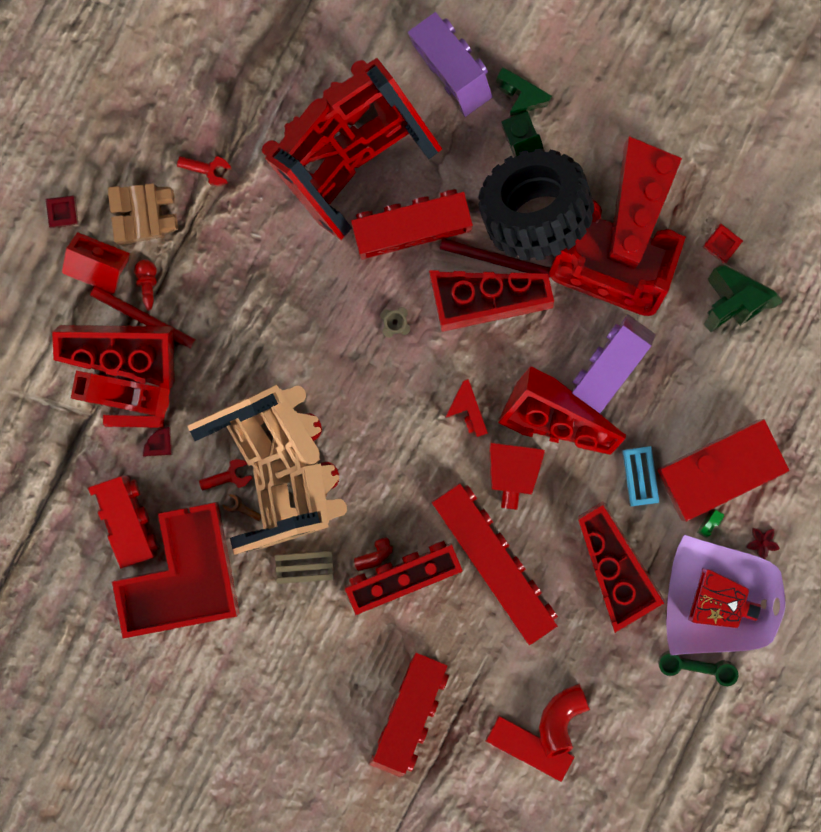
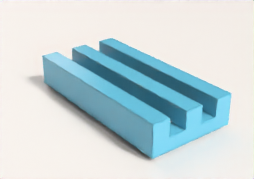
(629, 476)

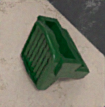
(739, 297)

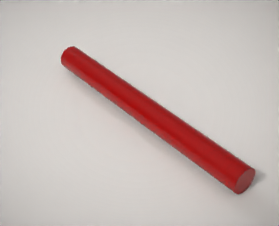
(139, 315)

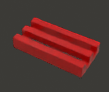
(133, 421)

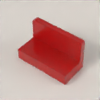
(94, 262)

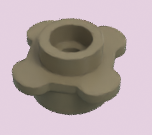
(399, 315)

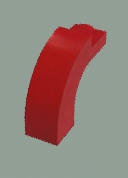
(120, 393)

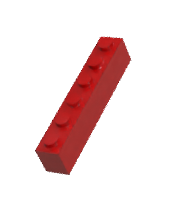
(494, 563)

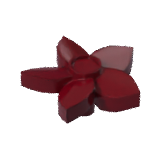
(762, 542)

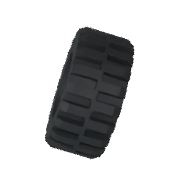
(528, 178)

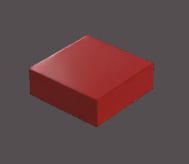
(722, 243)

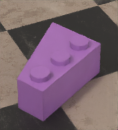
(452, 62)
(613, 363)

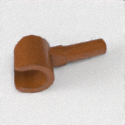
(242, 508)

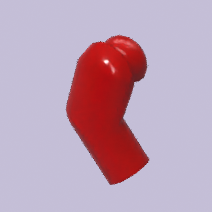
(375, 558)

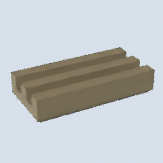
(306, 578)

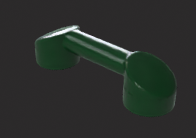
(723, 670)

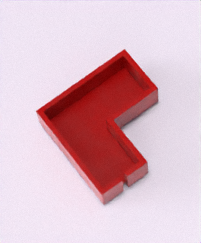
(195, 585)

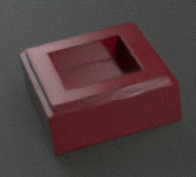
(62, 211)

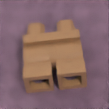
(145, 212)

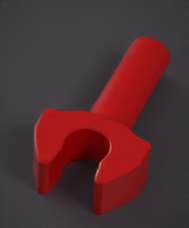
(206, 168)
(226, 477)

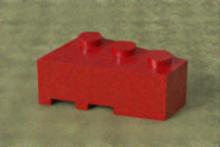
(125, 520)

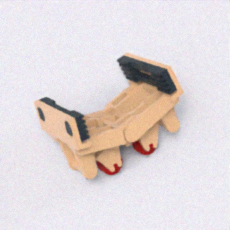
(274, 463)

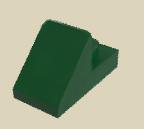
(529, 95)
(521, 134)

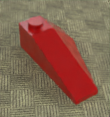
(550, 409)

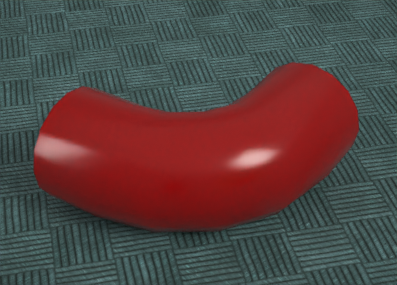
(556, 717)

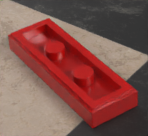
(527, 748)

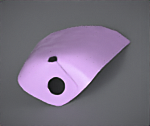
(748, 570)

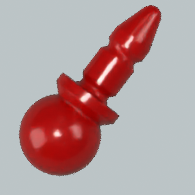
(145, 273)

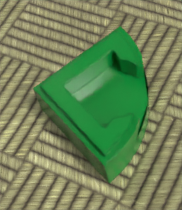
(712, 519)

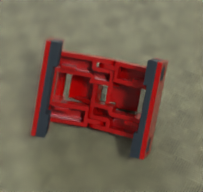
(313, 139)

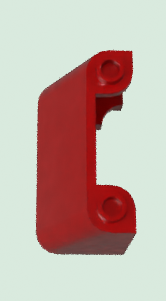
(593, 273)

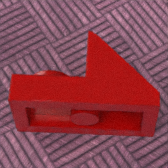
(467, 402)

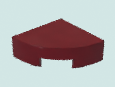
(159, 443)

